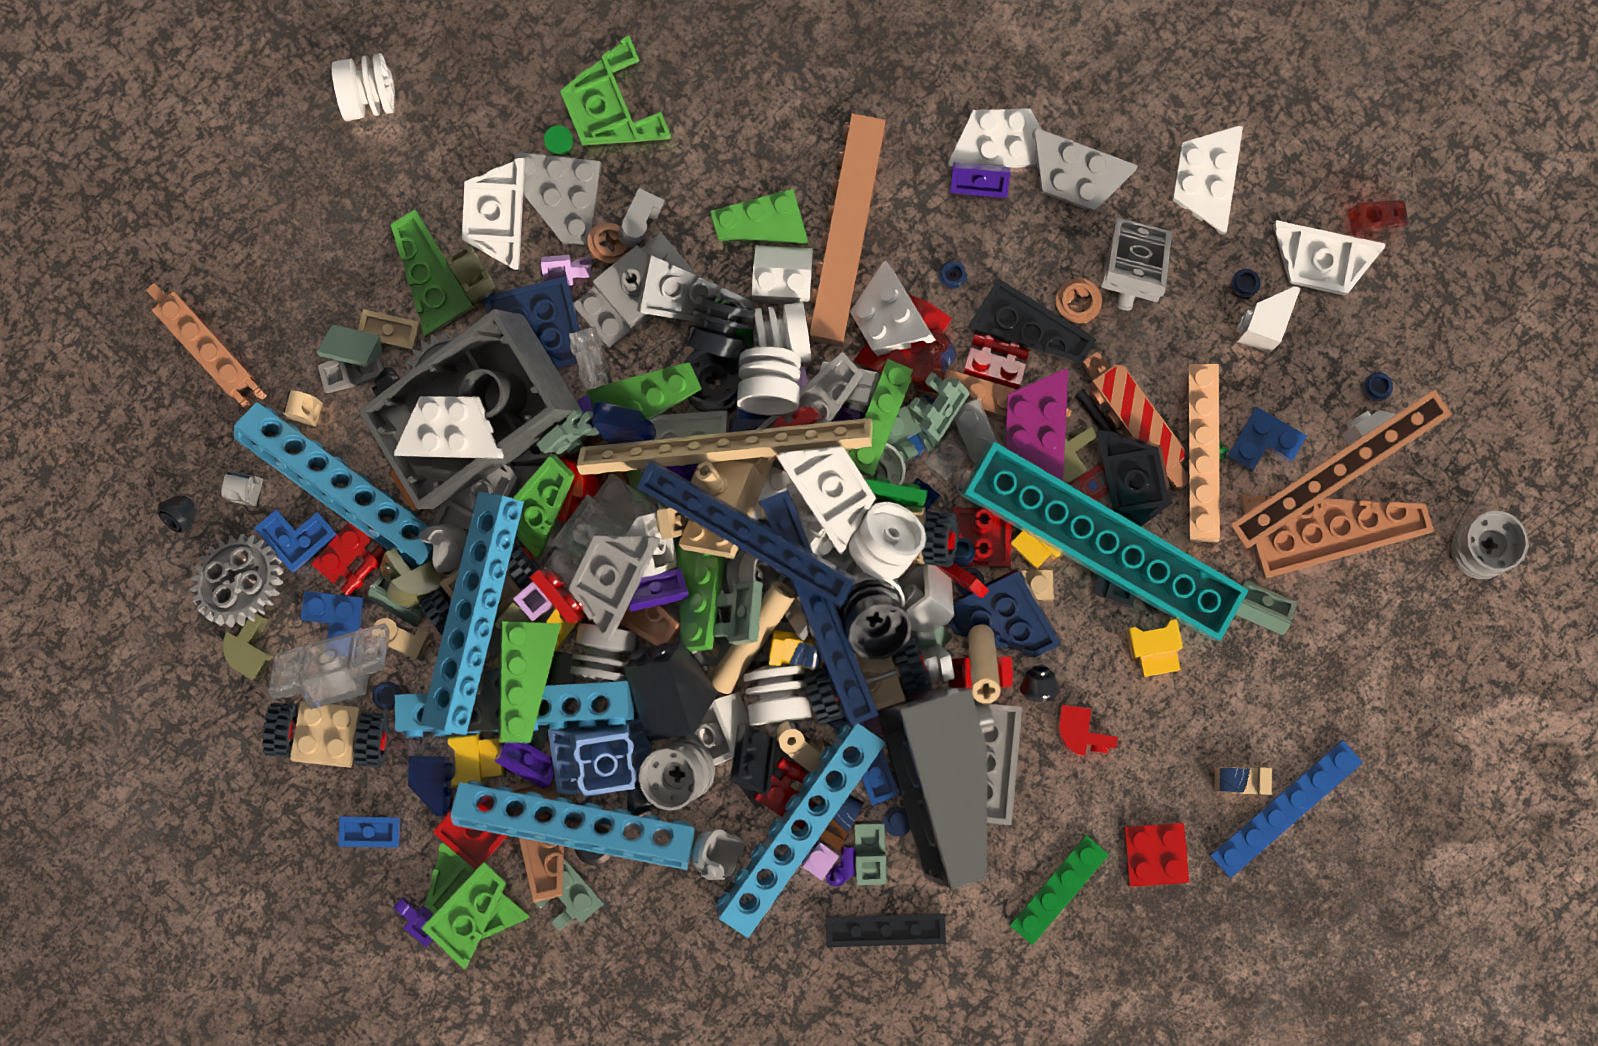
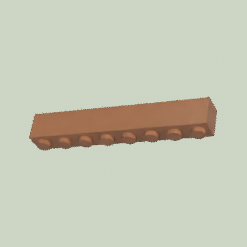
(846, 231)
(1341, 468)

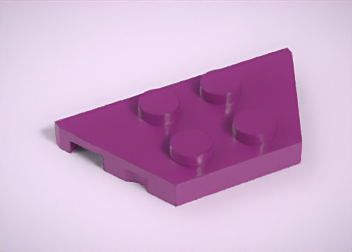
(1039, 422)

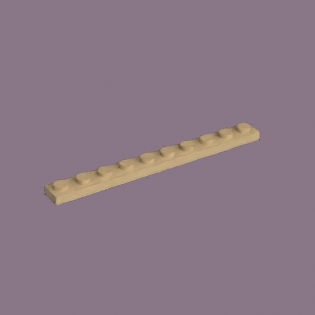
(724, 446)

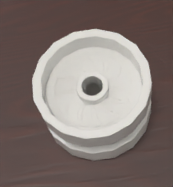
(887, 540)

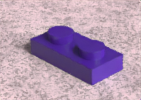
(980, 179)
(659, 590)
(526, 762)

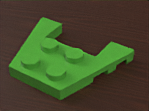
(599, 107)

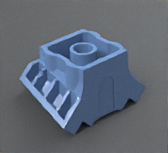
(598, 757)

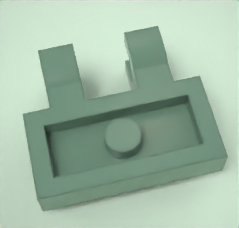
(944, 409)
(906, 426)
(570, 435)
(745, 613)
(577, 897)

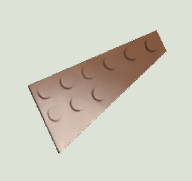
(1335, 531)

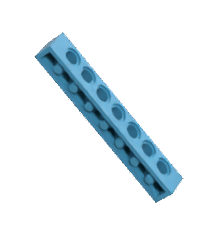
(296, 467)
(472, 613)
(410, 708)
(614, 843)
(747, 916)

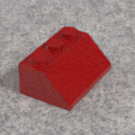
(935, 320)

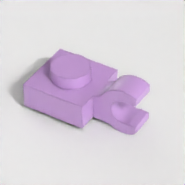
(561, 266)

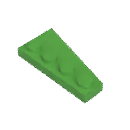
(650, 392)
(524, 669)

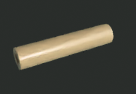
(739, 657)
(983, 664)

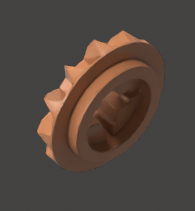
(596, 240)
(1084, 289)

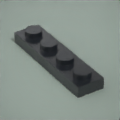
(885, 930)

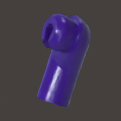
(844, 869)

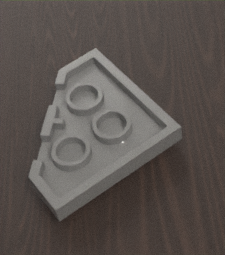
(563, 194)

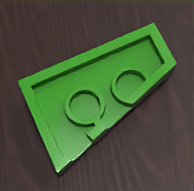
(763, 219)
(543, 501)
(465, 915)

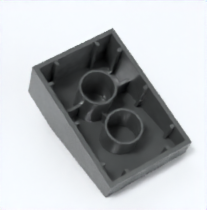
(511, 376)
(943, 780)

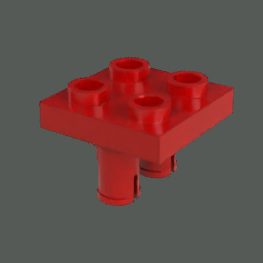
(987, 534)

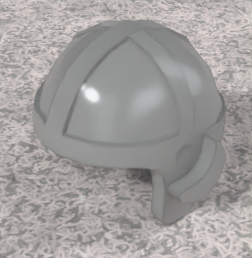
(448, 546)
(716, 854)

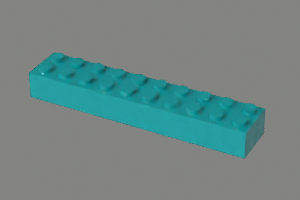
(1104, 541)

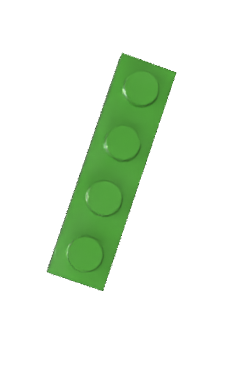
(883, 413)

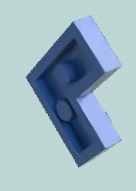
(1264, 432)
(297, 545)
(338, 611)
(877, 779)

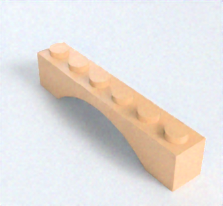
(1204, 453)

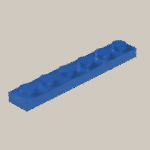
(1285, 809)

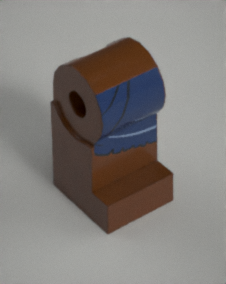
(840, 825)

